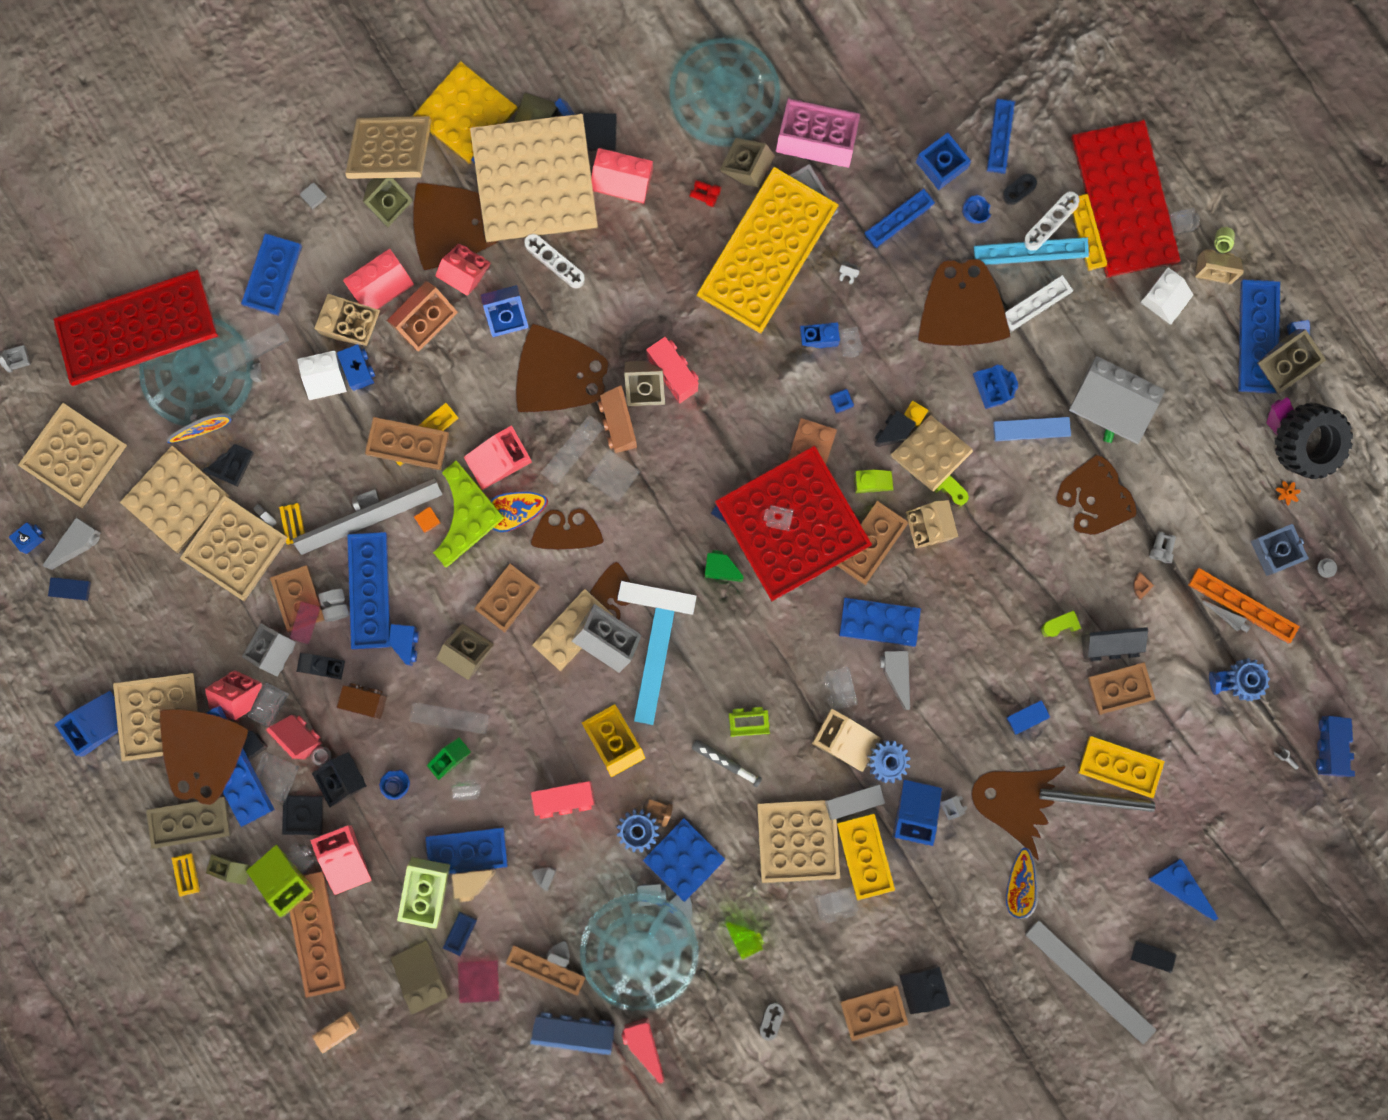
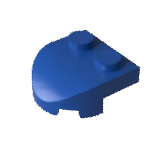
(995, 385)

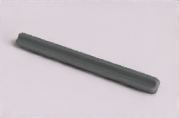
(1099, 800)

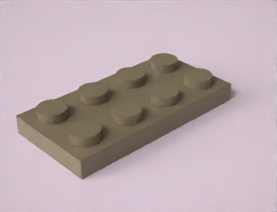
(188, 823)

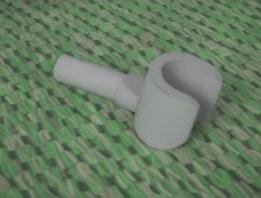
(1285, 756)

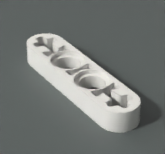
(1049, 219)
(554, 261)

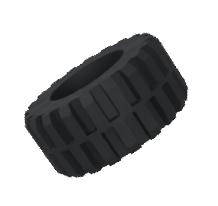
(1333, 444)

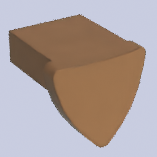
(660, 811)

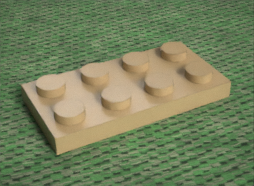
(556, 641)

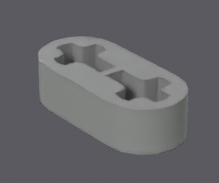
(767, 1019)

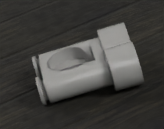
(1158, 553)

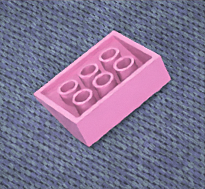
(818, 133)

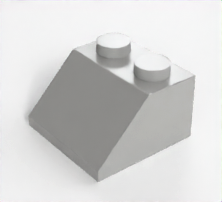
(269, 649)

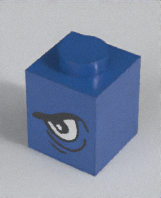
(27, 537)

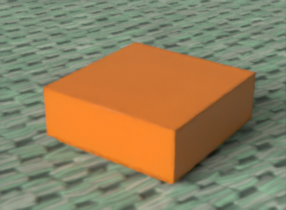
(427, 519)

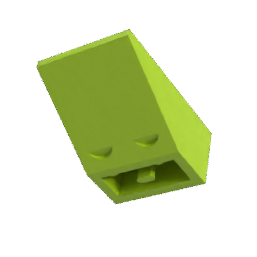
(279, 881)

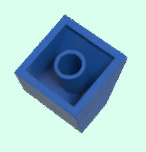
(504, 311)

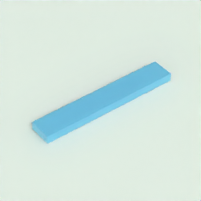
(1018, 252)
(654, 666)

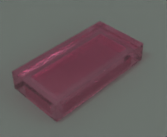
(305, 622)

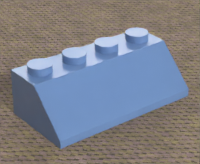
(572, 1033)

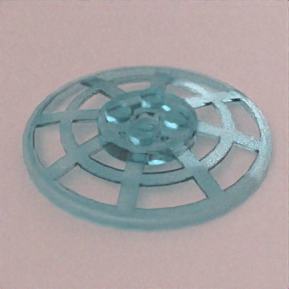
(720, 101)
(198, 382)
(641, 941)

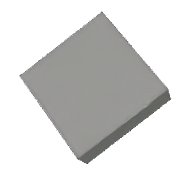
(313, 195)

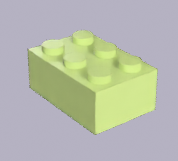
(423, 892)

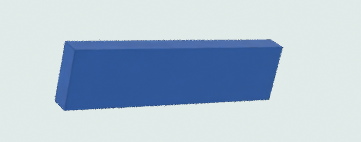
(1000, 136)
(899, 218)

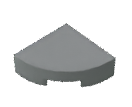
(255, 373)
(264, 515)

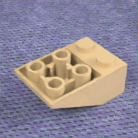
(346, 320)
(846, 740)

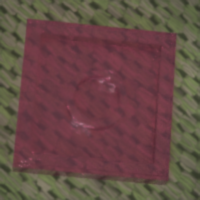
(478, 981)

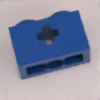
(348, 359)

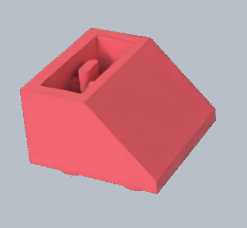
(462, 269)
(234, 694)

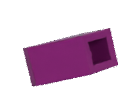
(1278, 411)

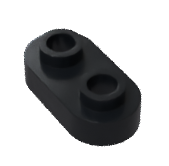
(1018, 189)

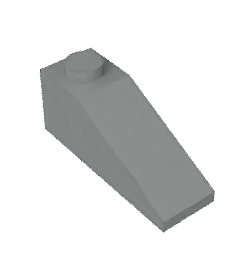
(75, 541)
(896, 670)

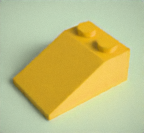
(613, 740)

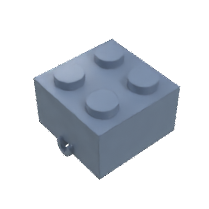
(1279, 550)

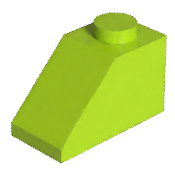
(873, 481)

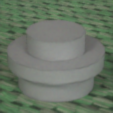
(1327, 568)
(321, 756)

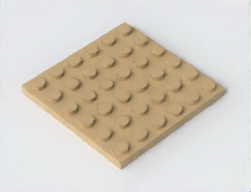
(534, 177)

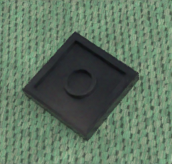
(600, 131)
(303, 815)

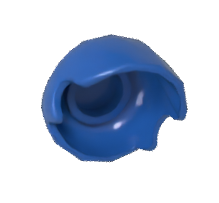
(976, 209)
(394, 784)

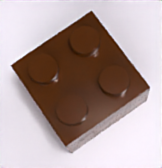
(363, 702)

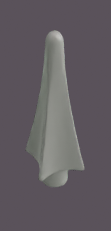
(1232, 619)

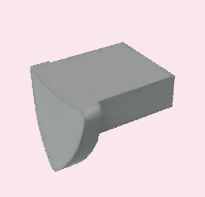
(14, 358)
(365, 500)
(544, 877)
(559, 954)

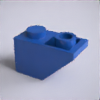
(820, 335)
(403, 642)

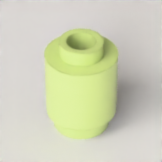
(1224, 239)

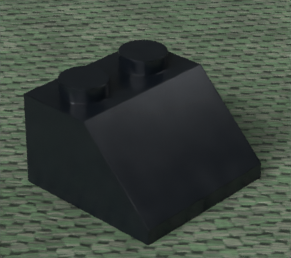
(339, 779)
(925, 990)

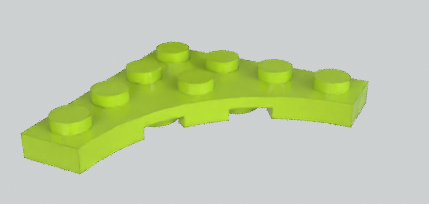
(472, 515)

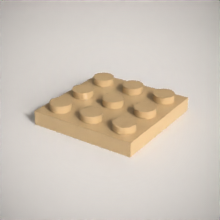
(931, 453)

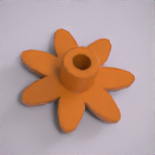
(1285, 492)

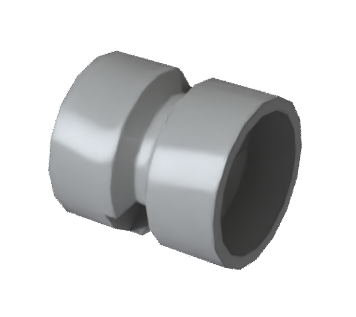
(333, 605)

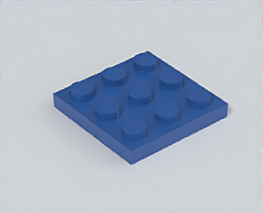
(684, 860)

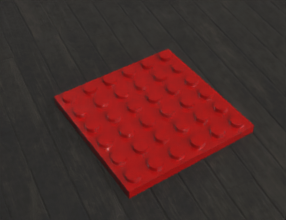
(820, 530)

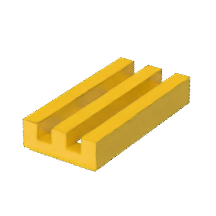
(296, 506)
(186, 875)

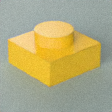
(916, 413)

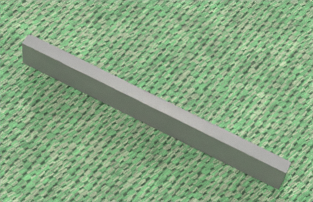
(367, 516)
(1090, 982)

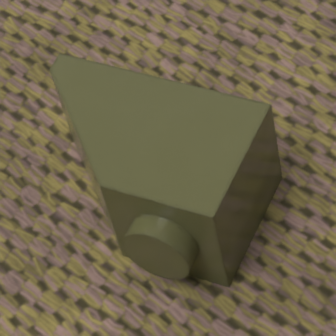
(228, 869)

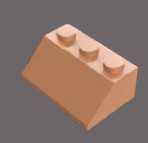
(422, 316)
(617, 420)

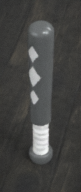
(715, 756)

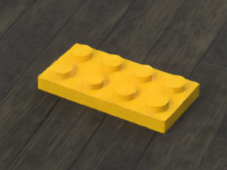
(1121, 767)
(865, 857)

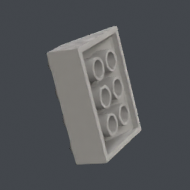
(1116, 399)

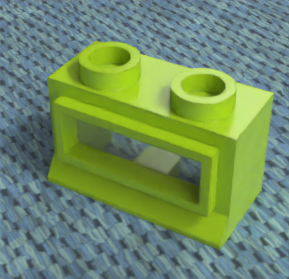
(749, 723)

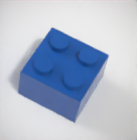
(943, 161)

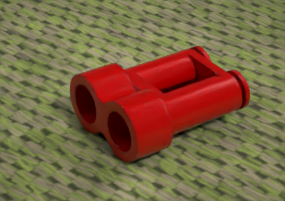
(712, 193)

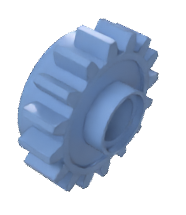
(1238, 680)
(897, 765)
(638, 841)

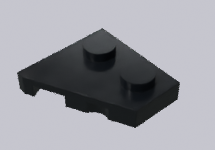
(231, 465)

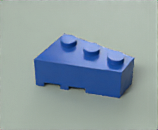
(1335, 747)

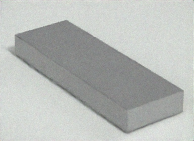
(854, 802)

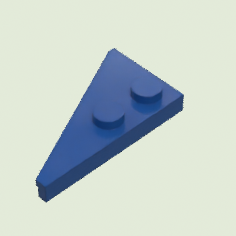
(1180, 883)

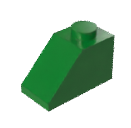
(721, 567)
(448, 758)

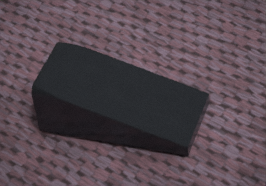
(1153, 956)

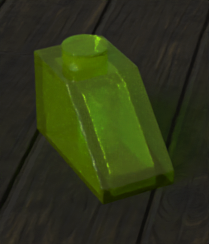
(745, 939)

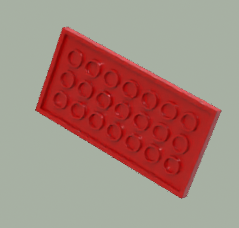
(1126, 198)
(135, 327)

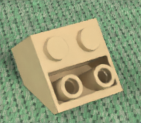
(932, 524)

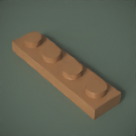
(545, 970)

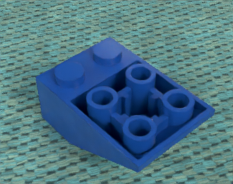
(90, 724)
(917, 813)

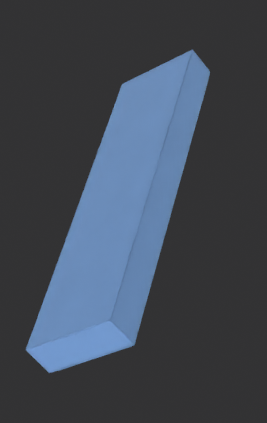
(1031, 429)

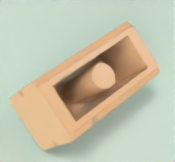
(336, 1032)

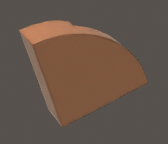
(1141, 585)

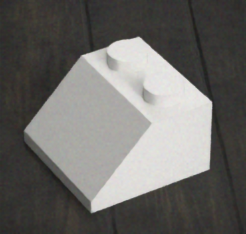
(1168, 296)
(322, 375)

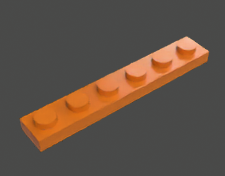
(1243, 605)

